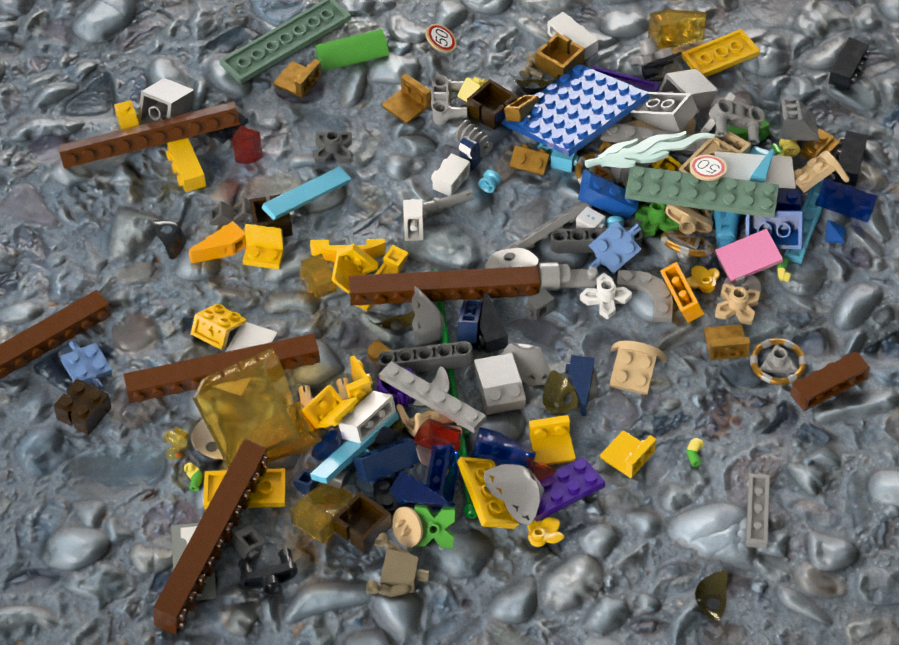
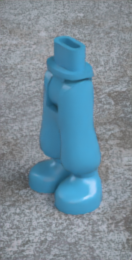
(726, 227)

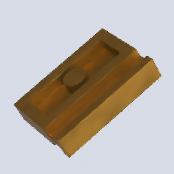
(826, 142)

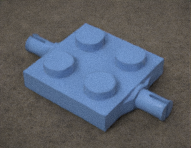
(615, 247)
(86, 364)

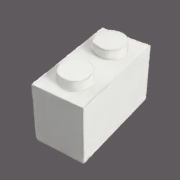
(450, 174)
(413, 220)

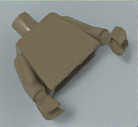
(399, 570)

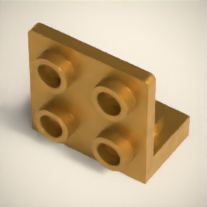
(298, 78)
(408, 101)
(726, 342)

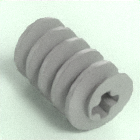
(475, 134)

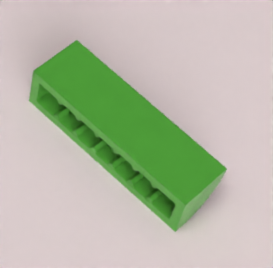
(352, 50)

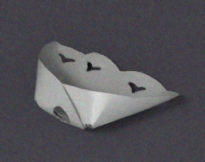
(429, 319)
(529, 361)
(517, 490)

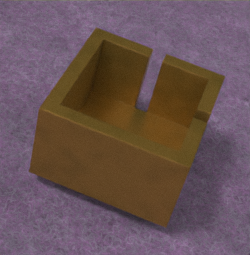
(555, 58)

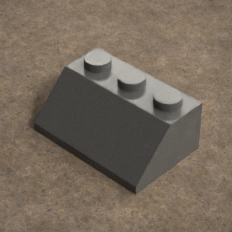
(797, 121)

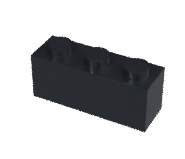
(849, 63)
(851, 156)

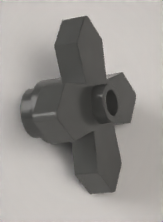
(333, 145)

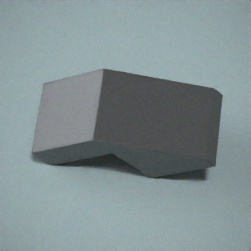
(224, 214)

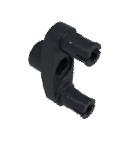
(268, 577)

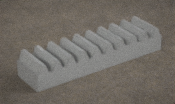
(757, 511)

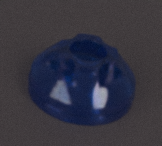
(330, 443)

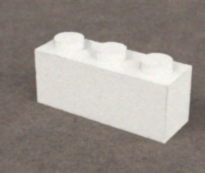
(572, 30)
(367, 416)

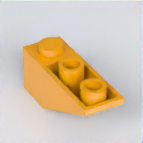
(223, 243)

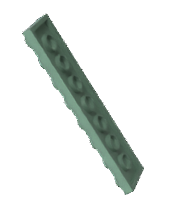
(285, 40)
(688, 191)

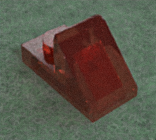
(539, 469)

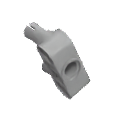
(440, 100)
(737, 115)

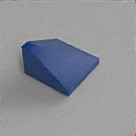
(834, 232)

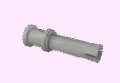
(437, 205)

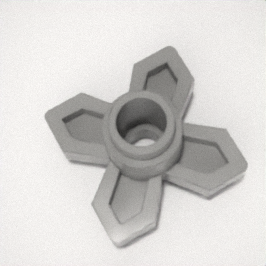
(649, 52)

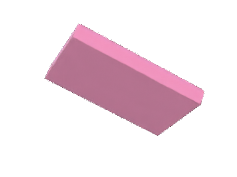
(749, 255)

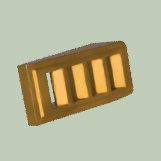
(520, 108)

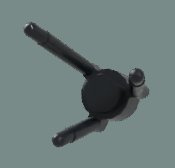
(651, 69)

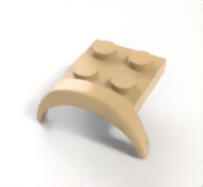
(817, 170)
(634, 366)
(413, 424)

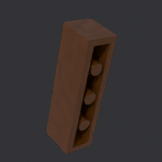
(829, 381)

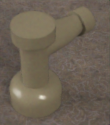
(528, 70)

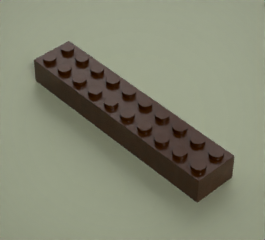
(210, 537)

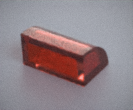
(247, 145)
(436, 433)

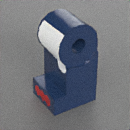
(470, 151)

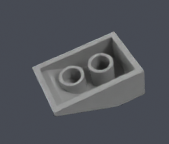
(667, 110)
(500, 384)

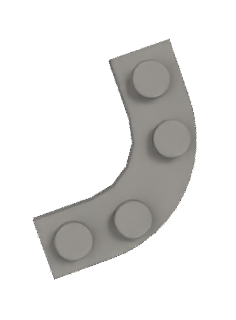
(653, 287)

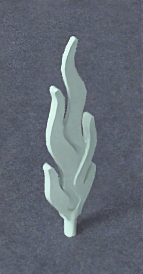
(648, 151)

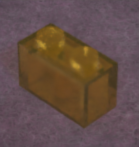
(317, 276)

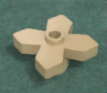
(737, 302)

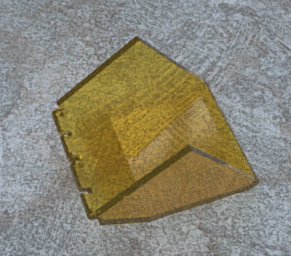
(248, 405)

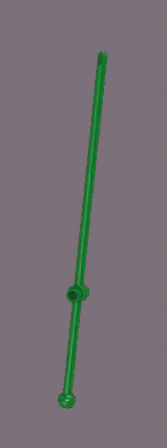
(469, 509)

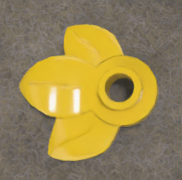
(703, 278)
(544, 531)

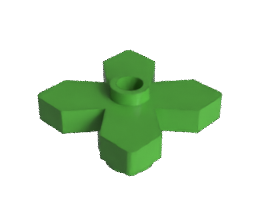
(654, 218)
(435, 525)

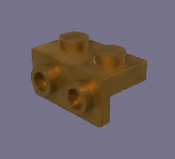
(530, 160)

